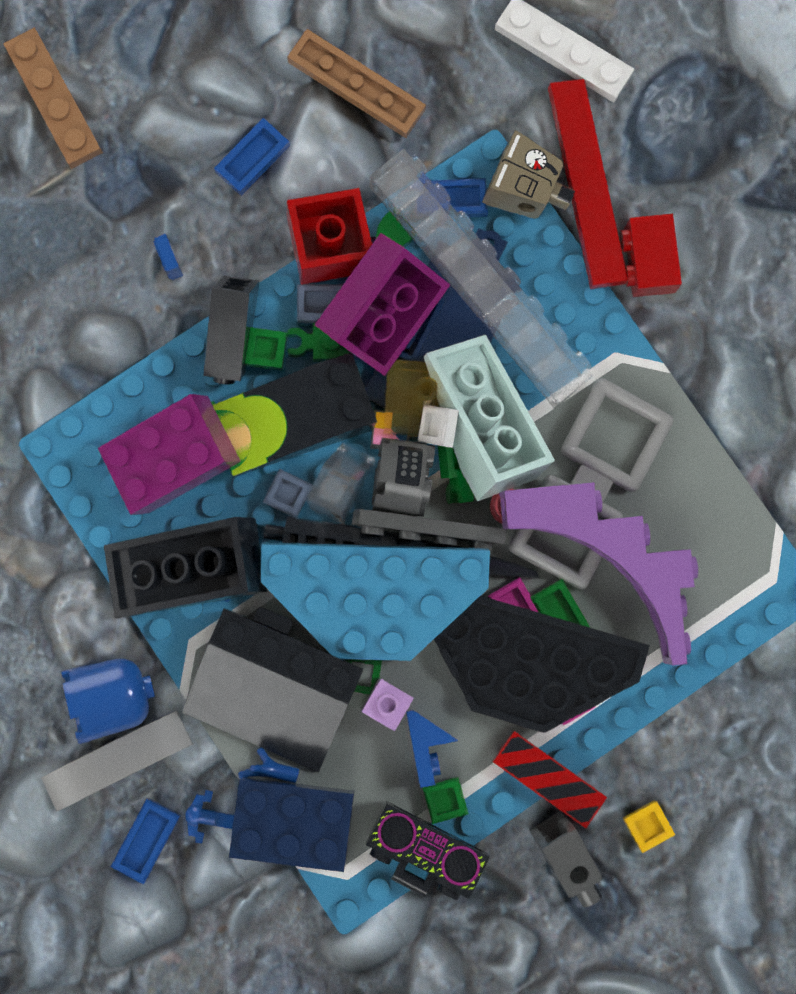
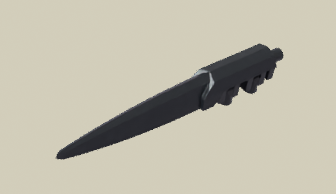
(322, 532)

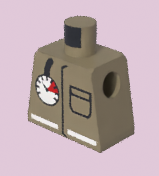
(527, 179)

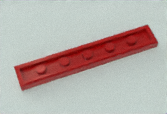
(587, 177)

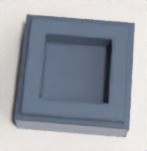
(287, 493)

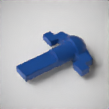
(196, 815)

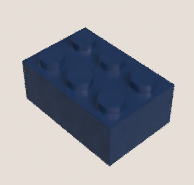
(291, 824)

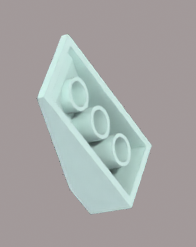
(494, 431)

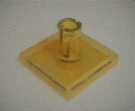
(406, 394)

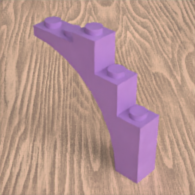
(622, 542)

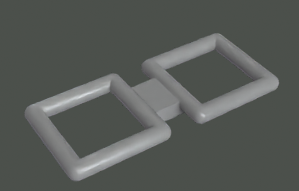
(598, 471)

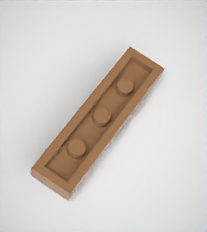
(356, 83)
(52, 98)

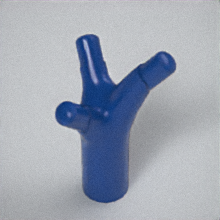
(270, 769)

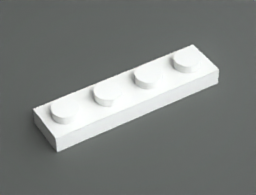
(564, 49)

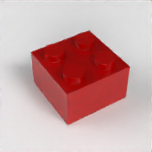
(328, 234)

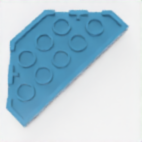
(374, 597)

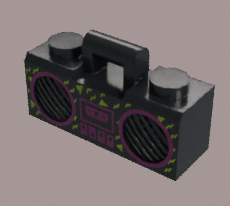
(413, 840)

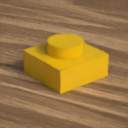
(648, 826)

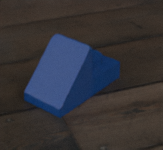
(424, 735)

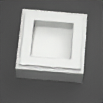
(438, 426)

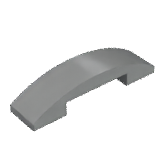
(116, 760)

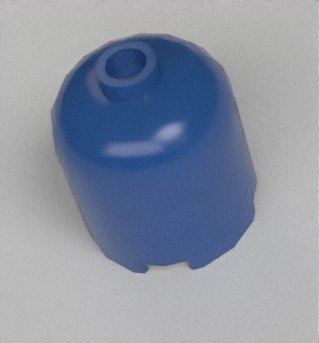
(106, 697)

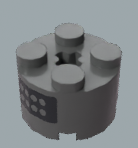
(402, 477)

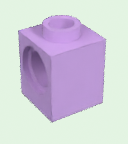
(386, 704)

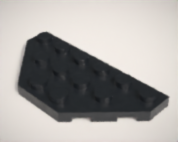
(535, 665)

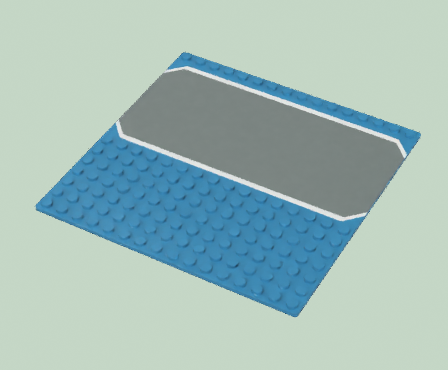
(687, 498)

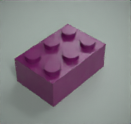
(382, 304)
(169, 454)

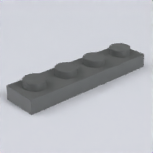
(412, 527)

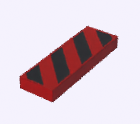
(549, 779)

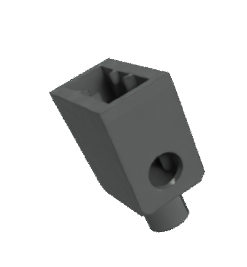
(568, 858)

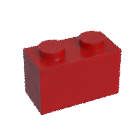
(651, 255)

